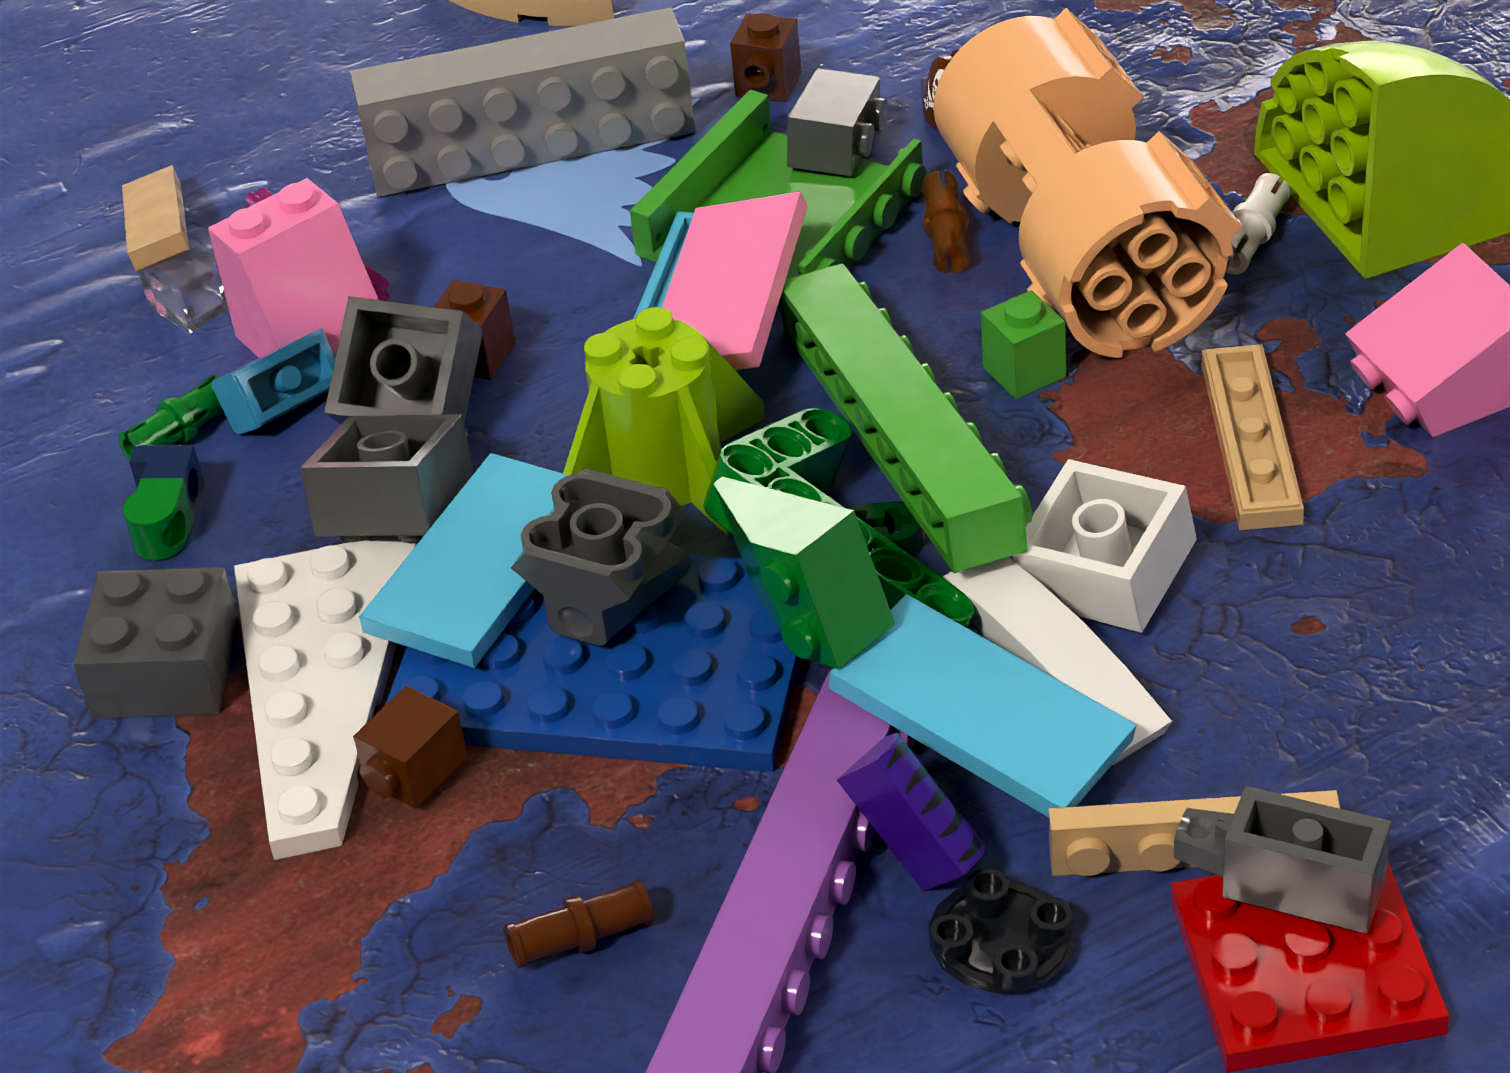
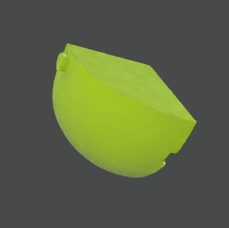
(1389, 150)

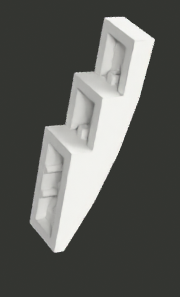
(1040, 629)

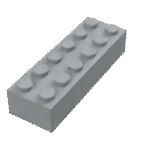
(524, 101)

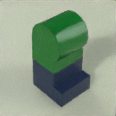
(165, 499)

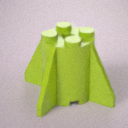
(659, 406)

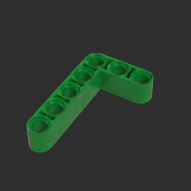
(803, 459)

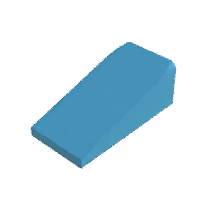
(276, 382)

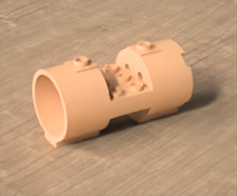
(1109, 225)

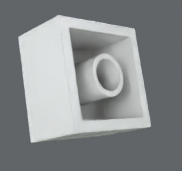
(1109, 542)

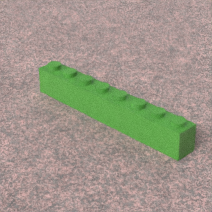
(905, 420)

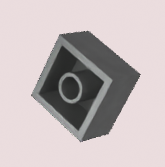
(402, 361)
(386, 475)
(157, 643)

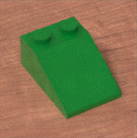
(808, 570)

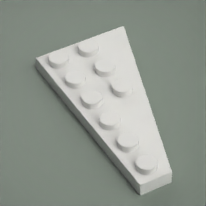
(313, 681)

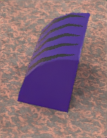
(912, 813)

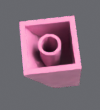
(288, 268)
(1440, 345)

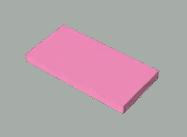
(736, 273)

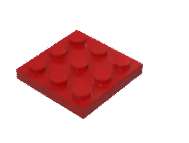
(1304, 987)

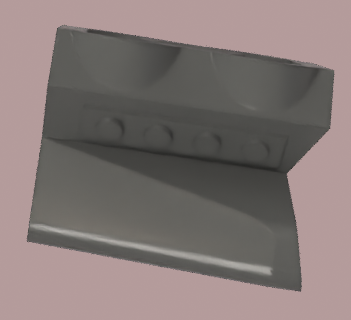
(602, 553)

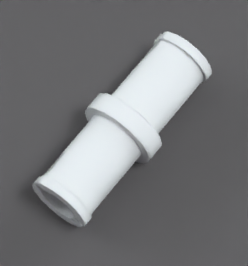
(1258, 220)

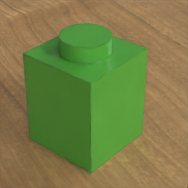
(1023, 344)

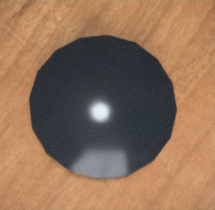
(1001, 934)

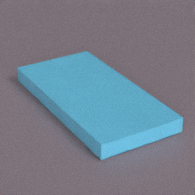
(459, 580)
(984, 708)

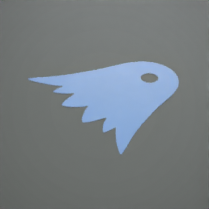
(573, 195)

